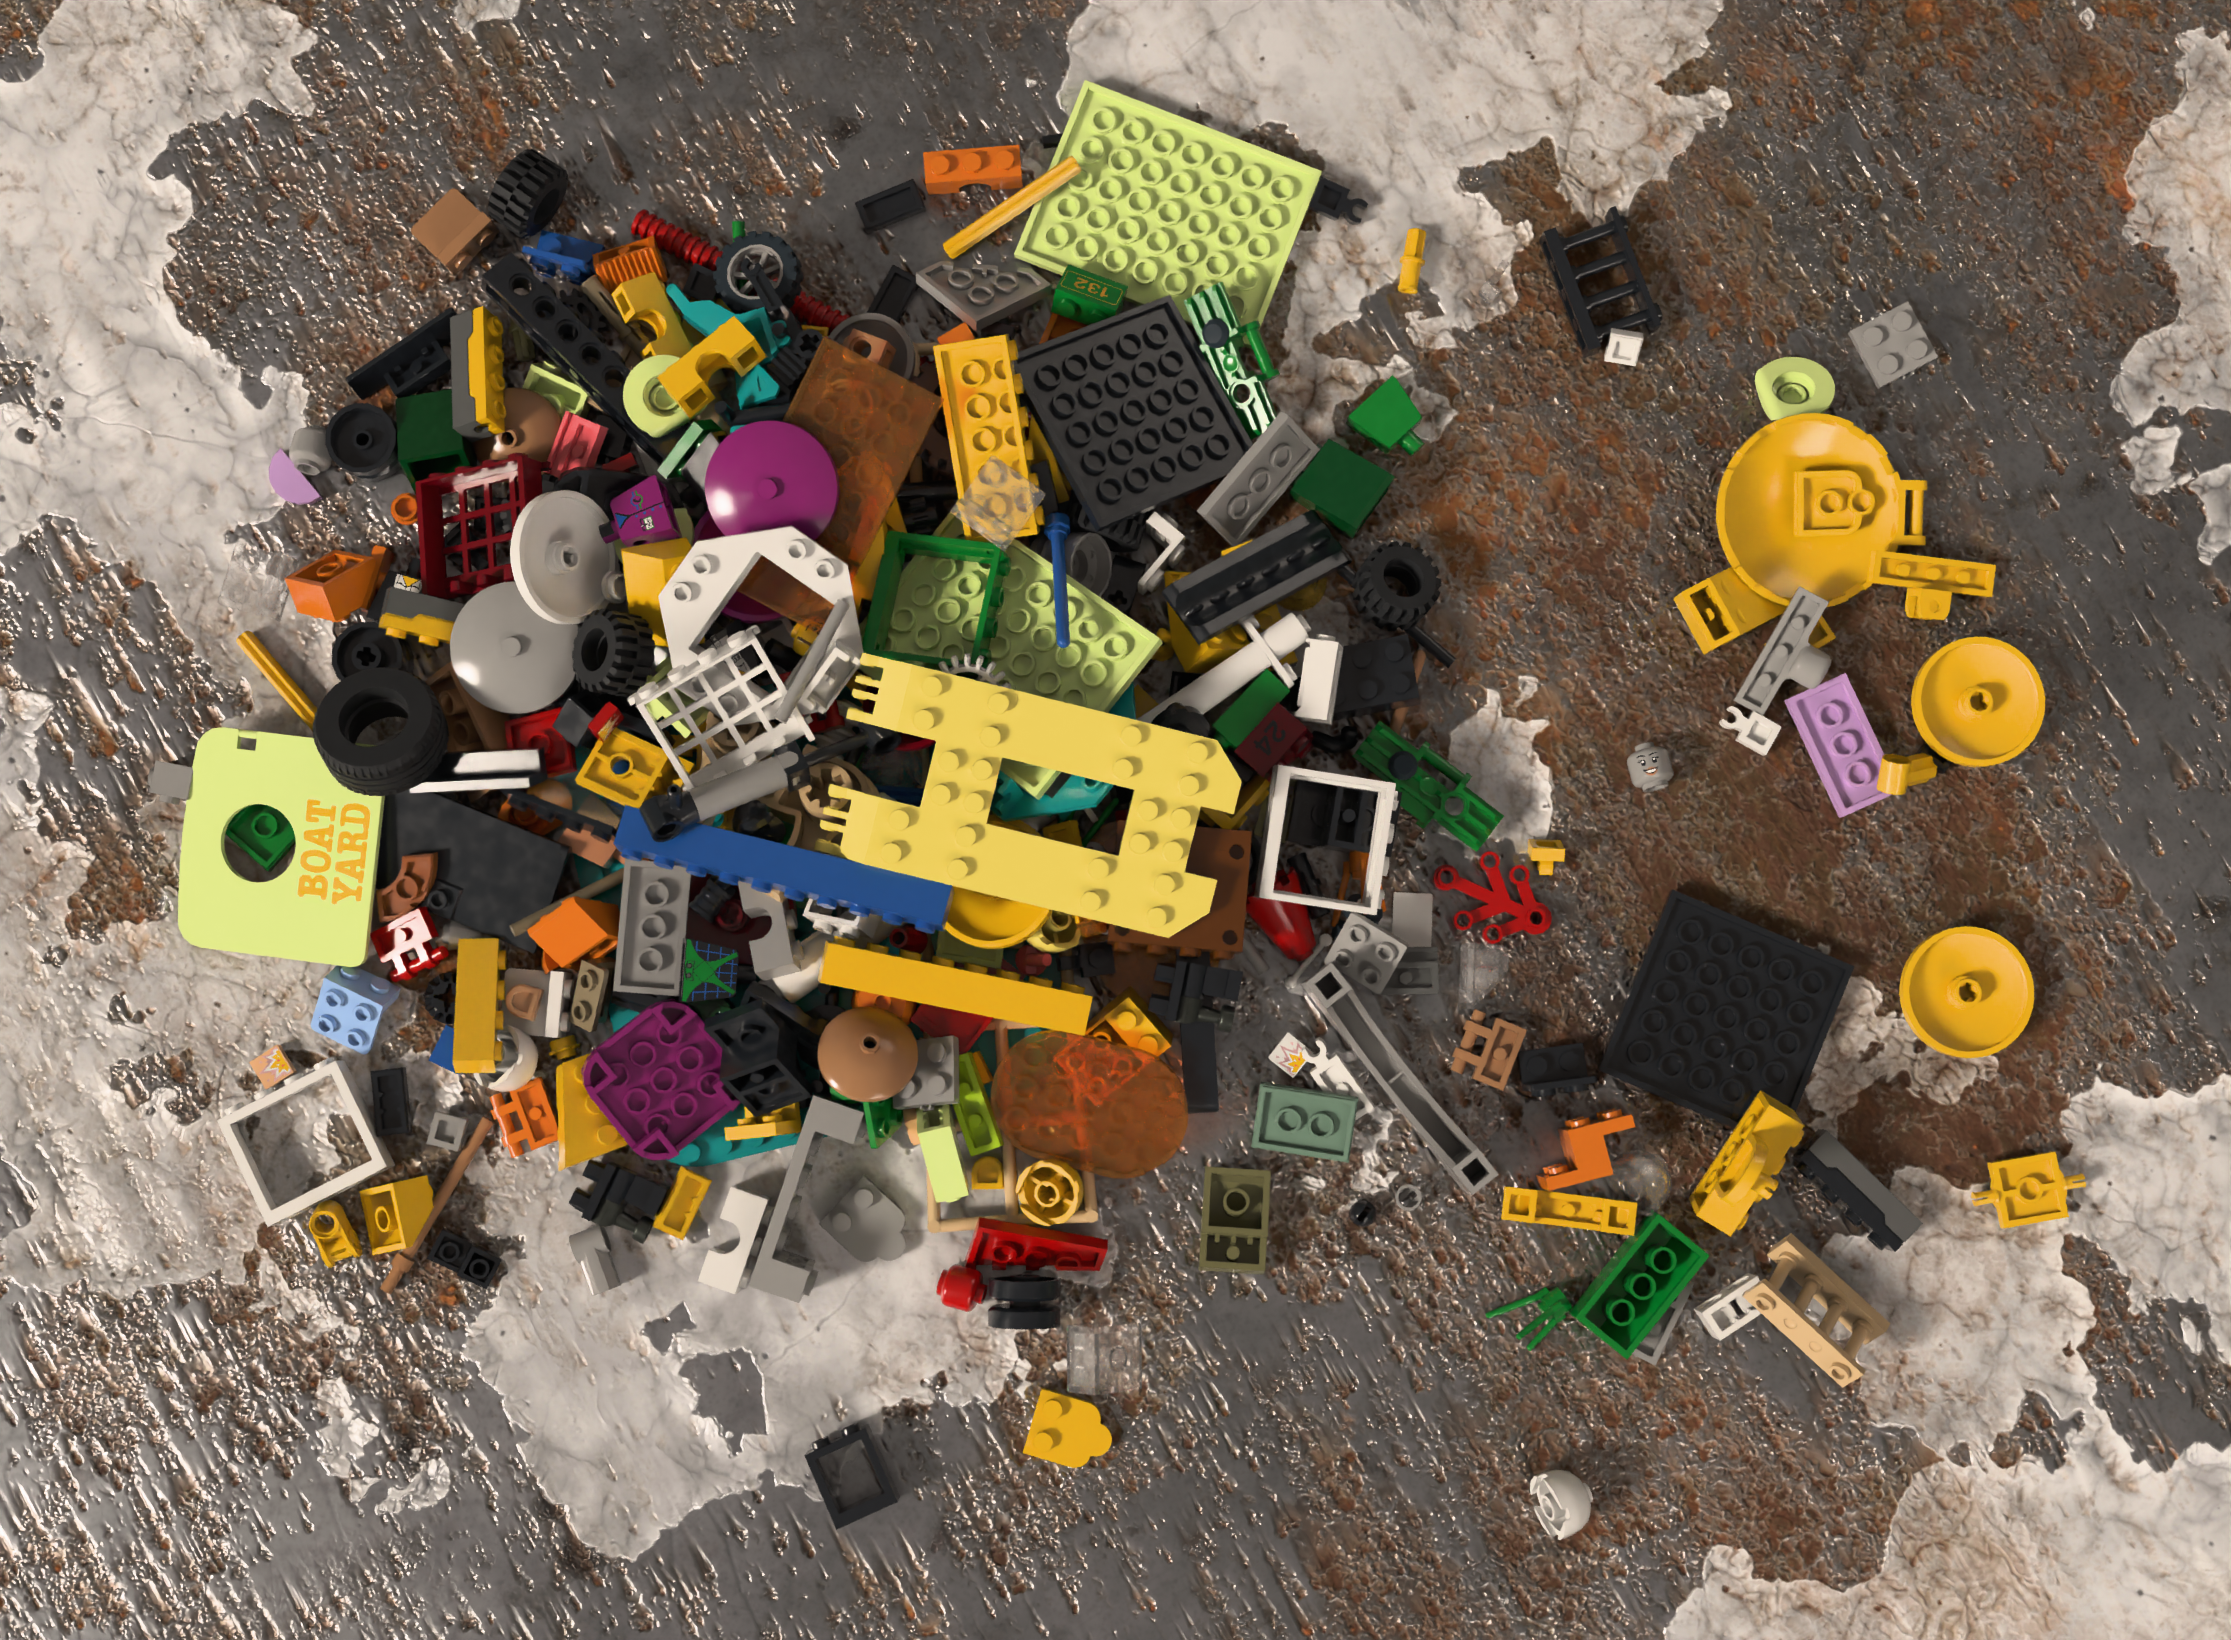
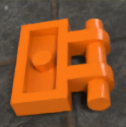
(534, 1112)

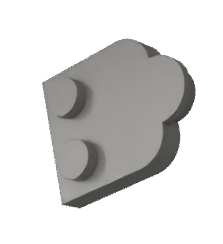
(867, 1223)

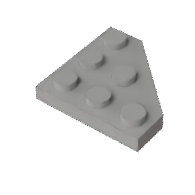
(982, 293)

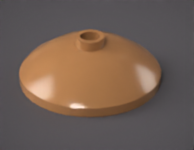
(530, 421)
(862, 1071)

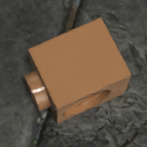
(881, 350)

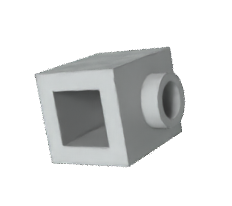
(170, 781)

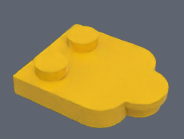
(1829, 502)
(1066, 1430)

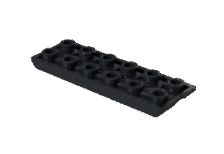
(1255, 576)

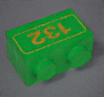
(1087, 296)

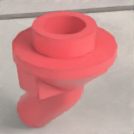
(1032, 961)

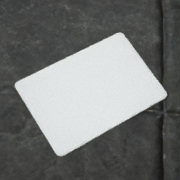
(1413, 918)

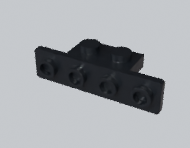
(409, 363)

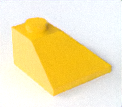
(396, 1213)

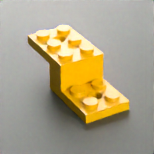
(647, 776)

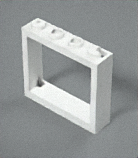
(1381, 835)
(360, 1114)

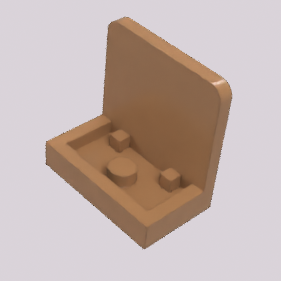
(454, 230)

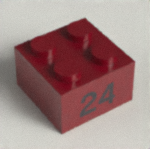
(1275, 741)

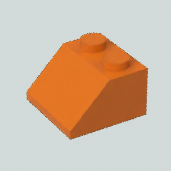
(331, 585)

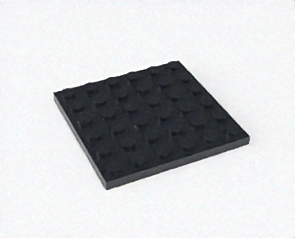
(1132, 412)
(1723, 1013)

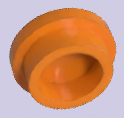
(405, 509)

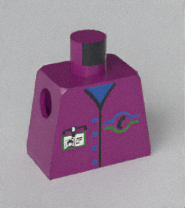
(642, 515)

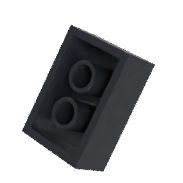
(1376, 678)

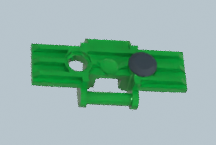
(1220, 340)
(1422, 795)

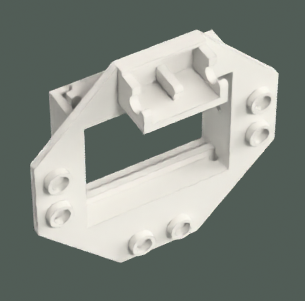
(708, 582)

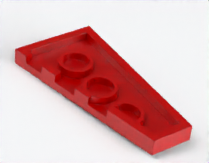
(1017, 1244)

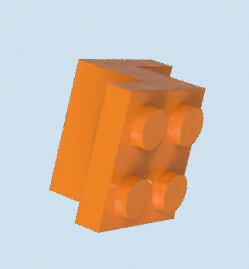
(1584, 1149)

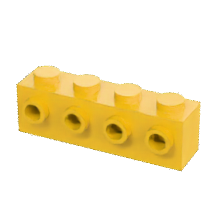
(477, 1005)

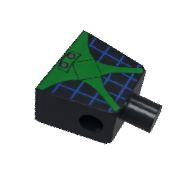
(710, 971)

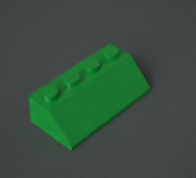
(1638, 1284)

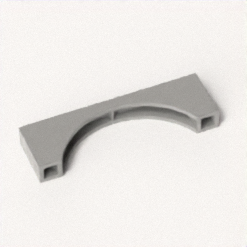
(1438, 1131)

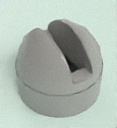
(1403, 1193)

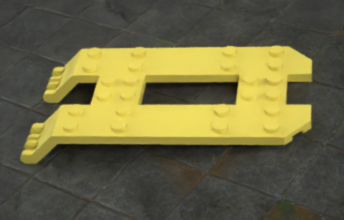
(950, 833)

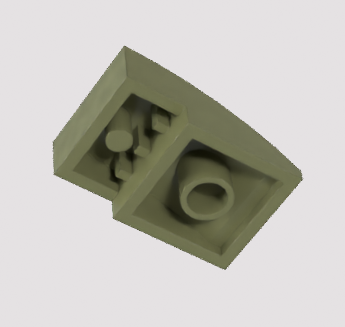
(1234, 1220)

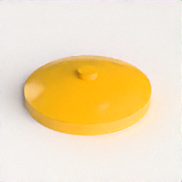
(1978, 702)
(993, 920)
(1966, 992)

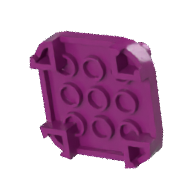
(659, 1080)

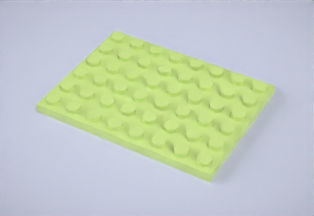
(1168, 207)
(940, 614)

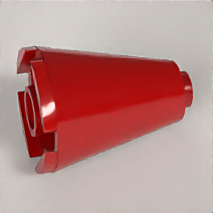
(1282, 921)

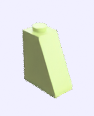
(942, 1153)

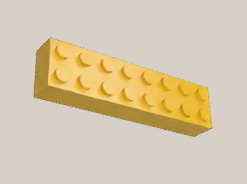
(953, 987)

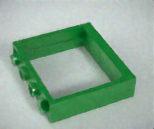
(886, 587)

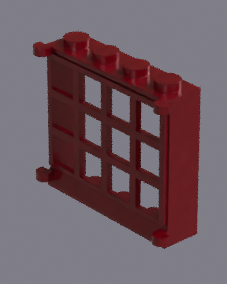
(431, 521)

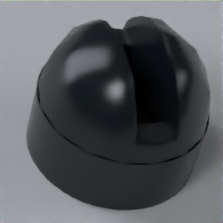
(1357, 1208)

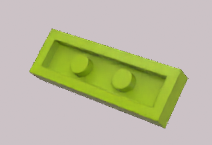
(974, 1109)

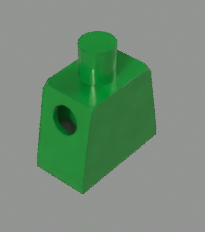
(1388, 419)

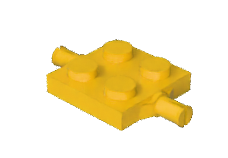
(2028, 1189)

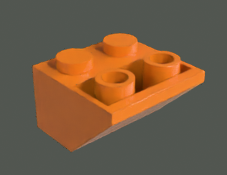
(577, 931)

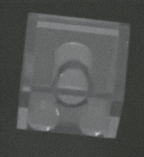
(1104, 1357)

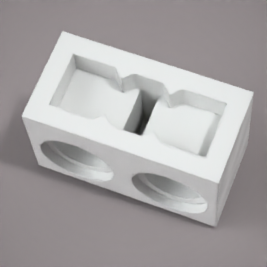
(1728, 1308)

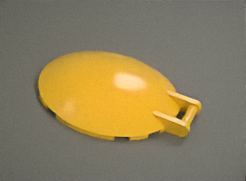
(1758, 509)

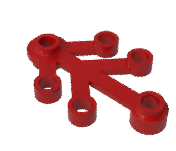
(1497, 900)

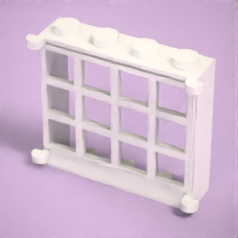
(746, 753)

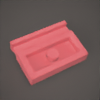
(576, 444)

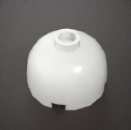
(517, 1065)
(1563, 1502)

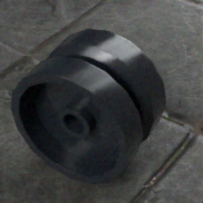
(348, 437)
(361, 643)
(1024, 1304)

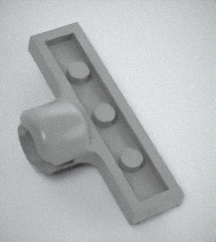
(1787, 654)

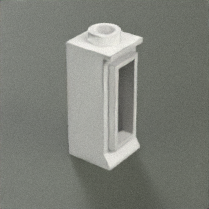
(1319, 680)

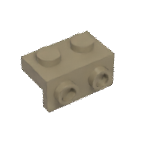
(593, 993)

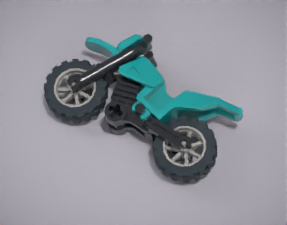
(771, 384)

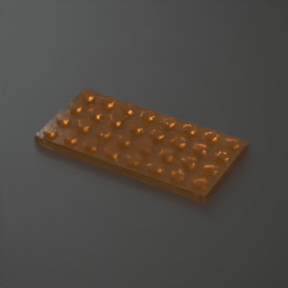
(873, 432)

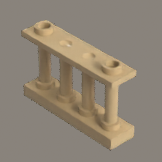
(1833, 1294)

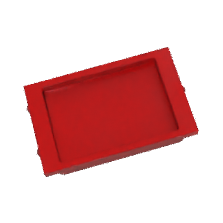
(949, 1022)

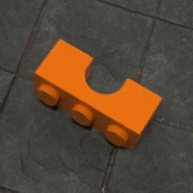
(992, 166)

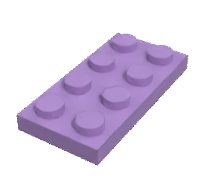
(1839, 743)

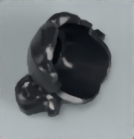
(755, 821)

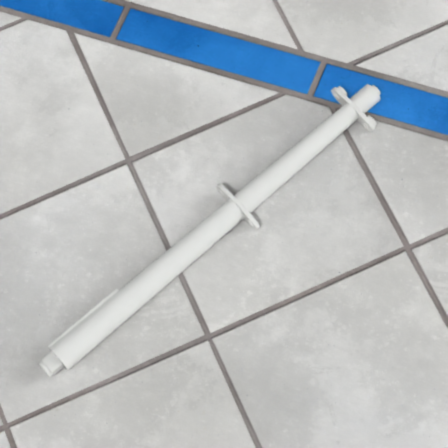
(1201, 694)

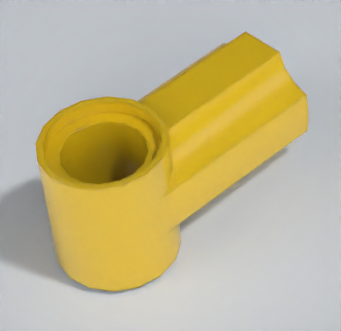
(1900, 772)

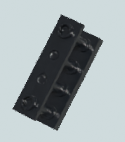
(1568, 277)

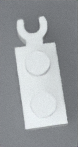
(1335, 1077)

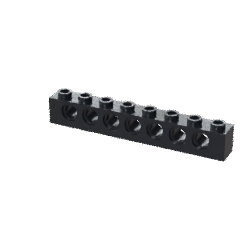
(516, 273)

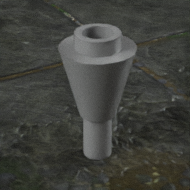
(456, 931)

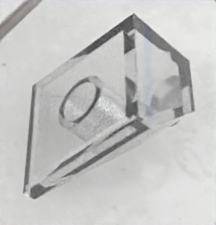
(1479, 972)

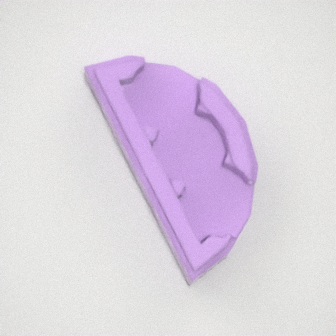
(290, 482)

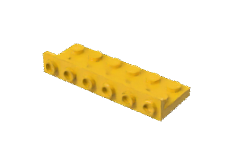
(985, 414)

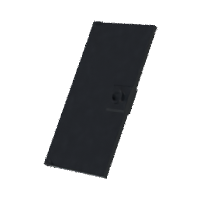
(486, 866)

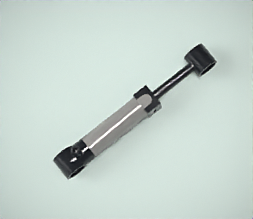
(788, 769)

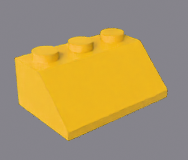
(646, 573)

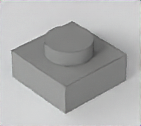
(447, 1131)

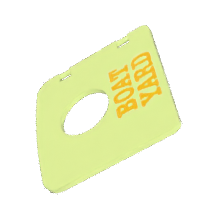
(324, 897)

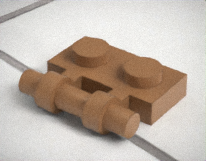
(1497, 1055)

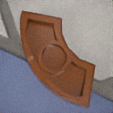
(410, 887)

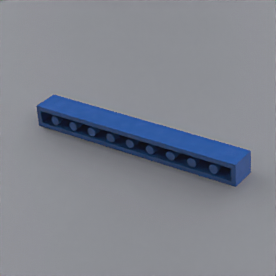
(791, 871)

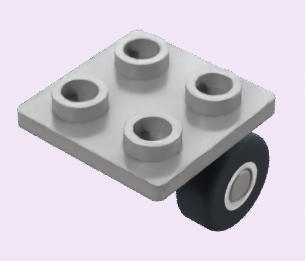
(1365, 948)

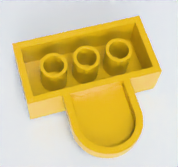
(1746, 1164)

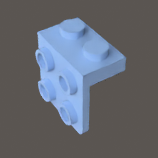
(352, 1007)

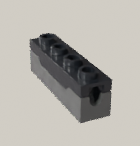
(1856, 1190)

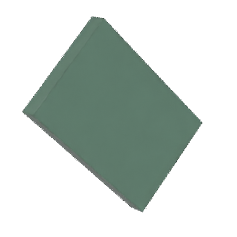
(1304, 1121)

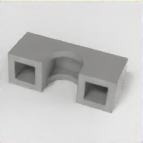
(777, 951)

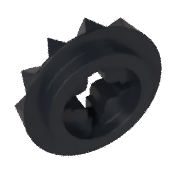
(436, 1006)

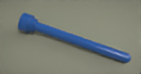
(1057, 529)

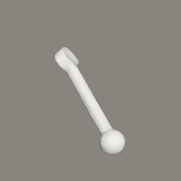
(1291, 981)

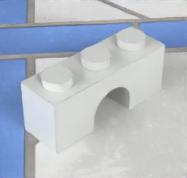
(730, 1268)

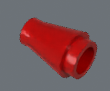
(909, 938)

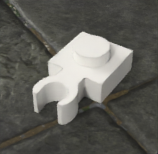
(1754, 732)

